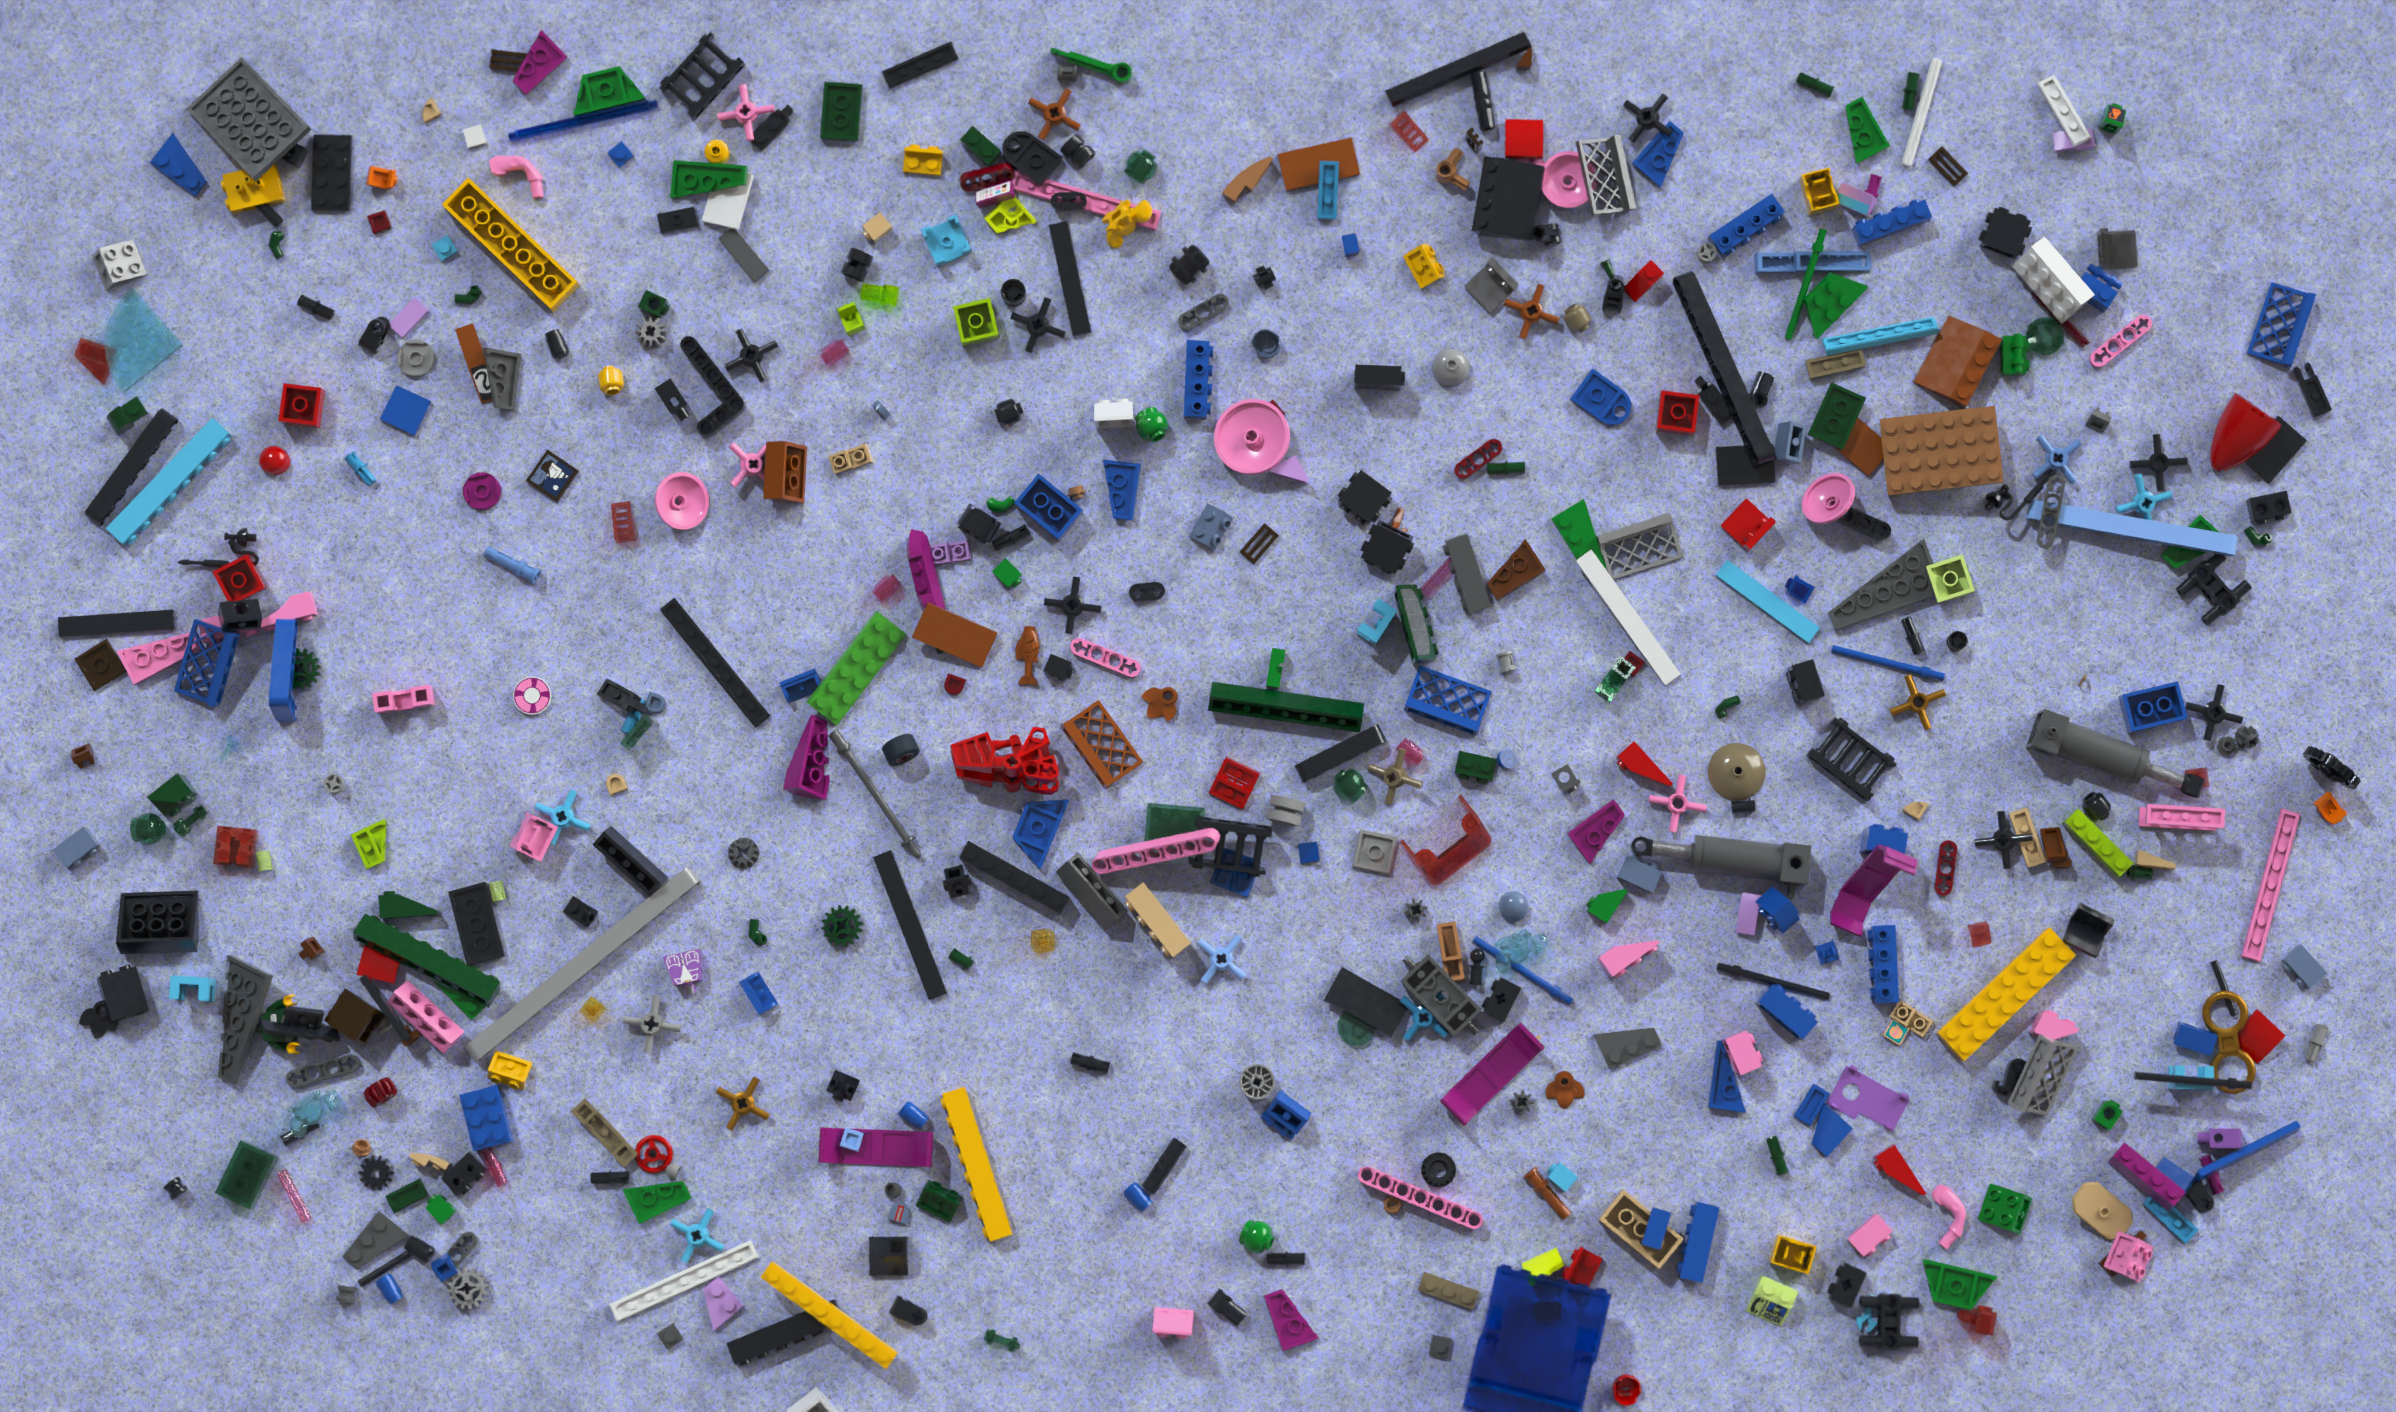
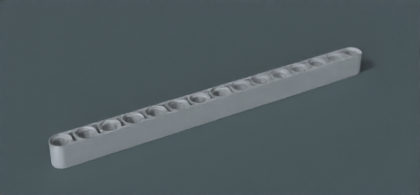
(582, 963)

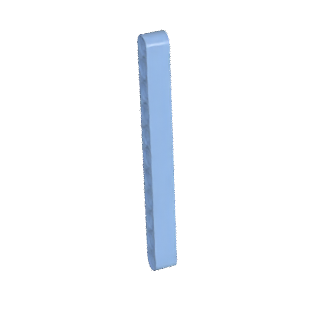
(2137, 529)

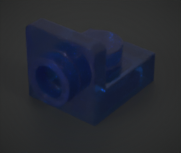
(1798, 589)

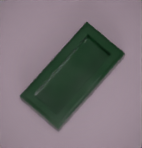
(406, 1195)

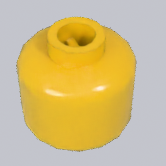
(713, 147)
(610, 380)

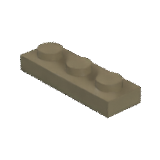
(1835, 363)
(1448, 1290)

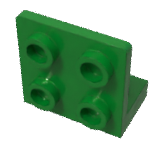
(2005, 1208)

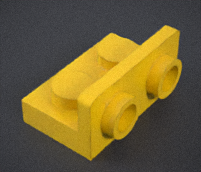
(922, 160)
(1424, 265)
(509, 1070)

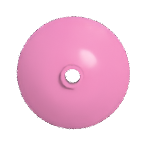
(1561, 167)
(1828, 498)
(692, 500)

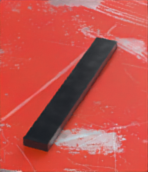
(1458, 69)
(715, 662)
(910, 925)

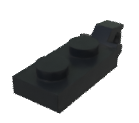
(771, 127)
(1713, 400)
(621, 697)

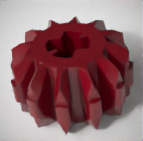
(380, 1092)

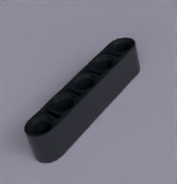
(1340, 753)

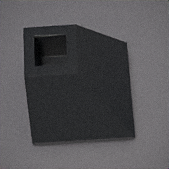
(888, 1255)

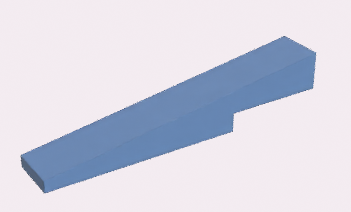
(1797, 262)

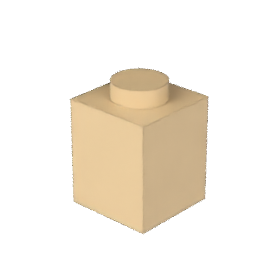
(876, 228)

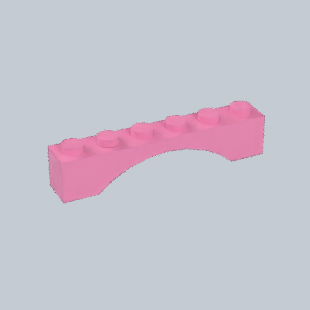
(296, 607)

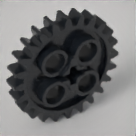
(2331, 767)

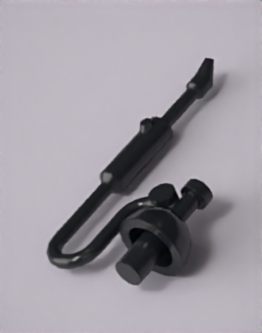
(1995, 498)
(241, 537)

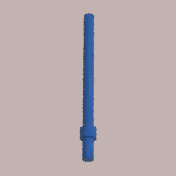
(1924, 672)
(1555, 991)

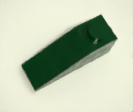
(398, 906)

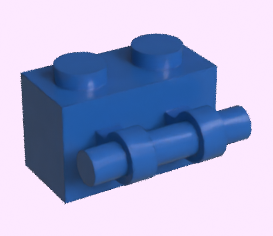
(2102, 292)
(1286, 1112)

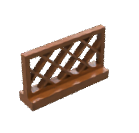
(1088, 754)

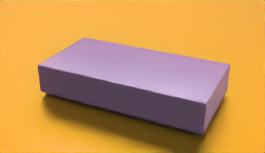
(408, 317)

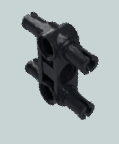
(2214, 588)
(1889, 1321)

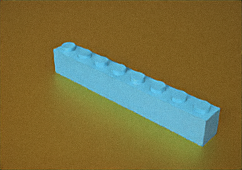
(169, 482)

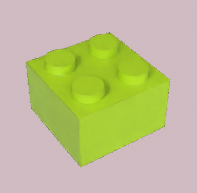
(976, 322)

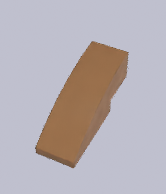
(1246, 179)
(1450, 951)

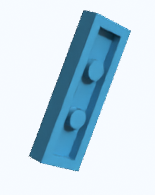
(1327, 189)
(2173, 1220)

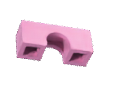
(403, 700)

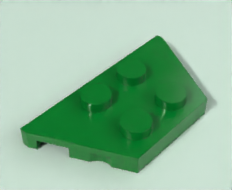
(605, 91)
(1830, 301)
(1956, 1284)

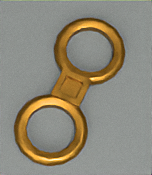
(2228, 1038)

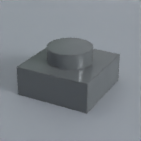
(670, 1336)
(1440, 1346)

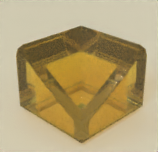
(1042, 940)
(593, 1009)

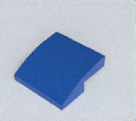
(1225, 878)

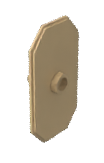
(2101, 1210)

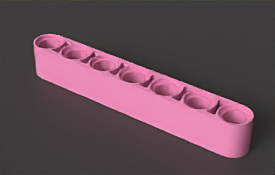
(1162, 845)
(1427, 1204)

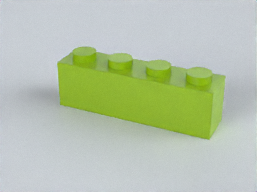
(2097, 843)

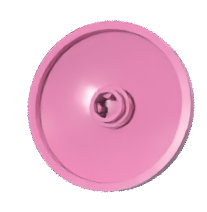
(1252, 436)

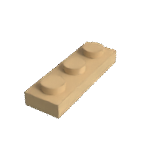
(2030, 850)

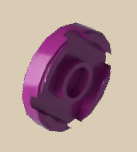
(487, 490)

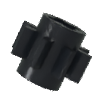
(1264, 277)

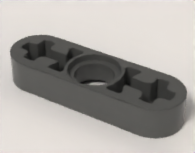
(1193, 323)
(469, 1247)

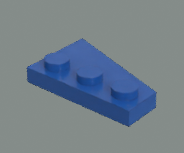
(1658, 155)
(178, 166)
(1123, 487)

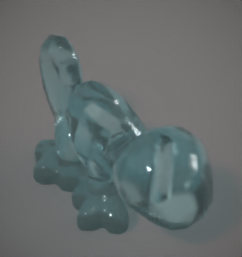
(1517, 947)
(310, 1109)

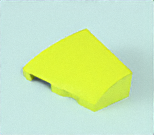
(1001, 219)
(1544, 1263)

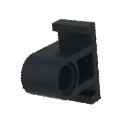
(2010, 1078)

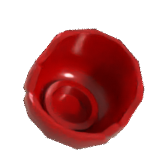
(274, 460)
(1622, 1382)

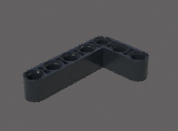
(716, 385)

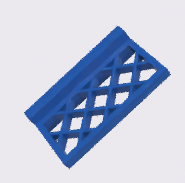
(2296, 332)
(222, 668)
(1446, 716)

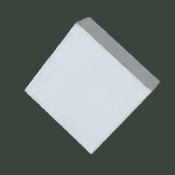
(474, 136)

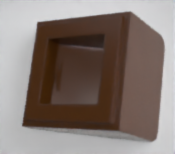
(1526, 60)

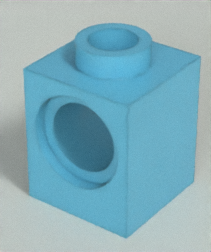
(1561, 1176)

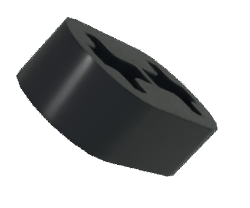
(1067, 196)
(1146, 596)

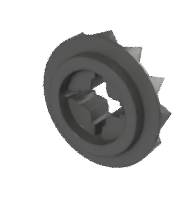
(753, 853)

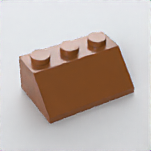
(785, 472)

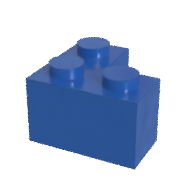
(1777, 910)

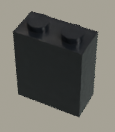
(1378, 377)
(122, 993)

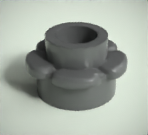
(2226, 750)

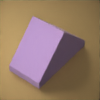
(1290, 470)

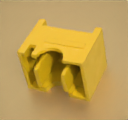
(1818, 193)
(1792, 1254)

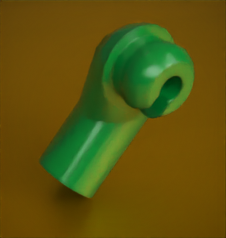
(1000, 506)

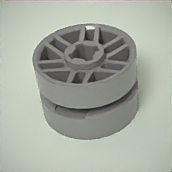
(1285, 810)
(1247, 1081)

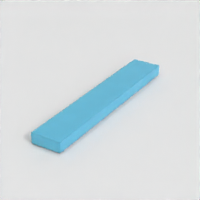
(1880, 336)
(1767, 601)

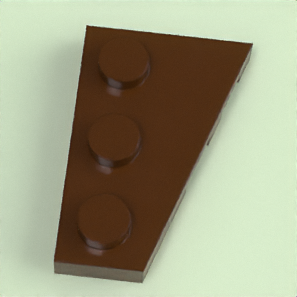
(1516, 572)

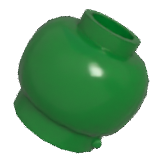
(1151, 424)
(1256, 1236)

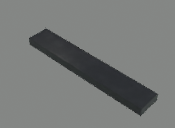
(1069, 278)
(116, 623)

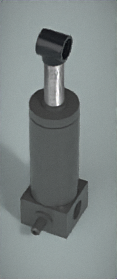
(2057, 736)
(1738, 858)

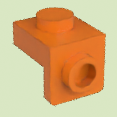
(381, 178)
(2329, 809)

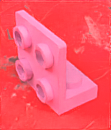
(2129, 1256)

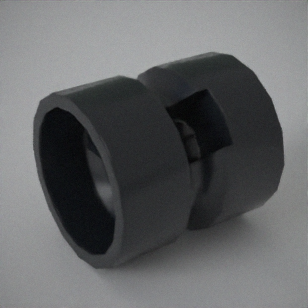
(1075, 149)
(859, 258)
(1013, 292)

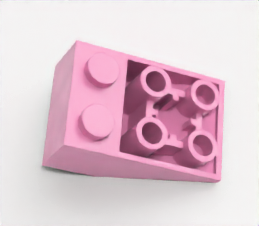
(1621, 956)
(1173, 1322)

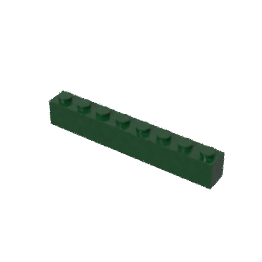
(1286, 707)
(427, 960)

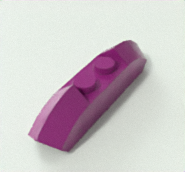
(923, 570)

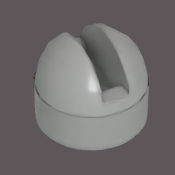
(672, 1169)

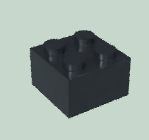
(1805, 682)

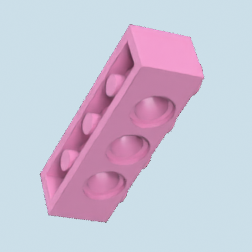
(425, 1016)

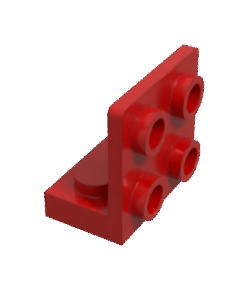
(1747, 524)
(1583, 1267)

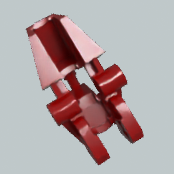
(977, 762)

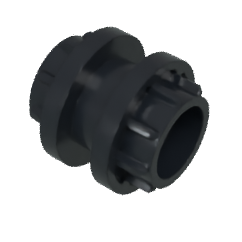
(1189, 264)

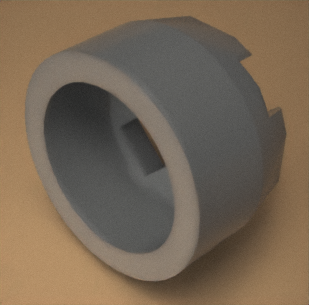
(893, 1190)

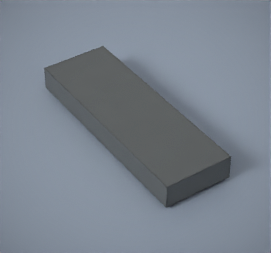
(743, 254)

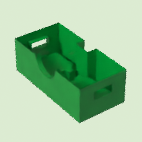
(1274, 677)

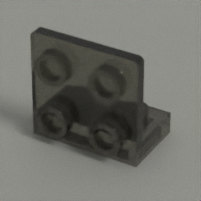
(2117, 249)

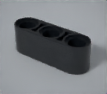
(1873, 522)

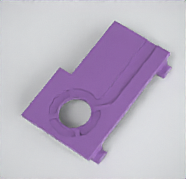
(1873, 1101)

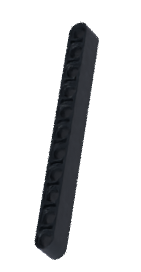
(1723, 368)

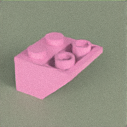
(2051, 1026)

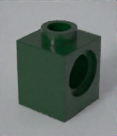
(648, 298)

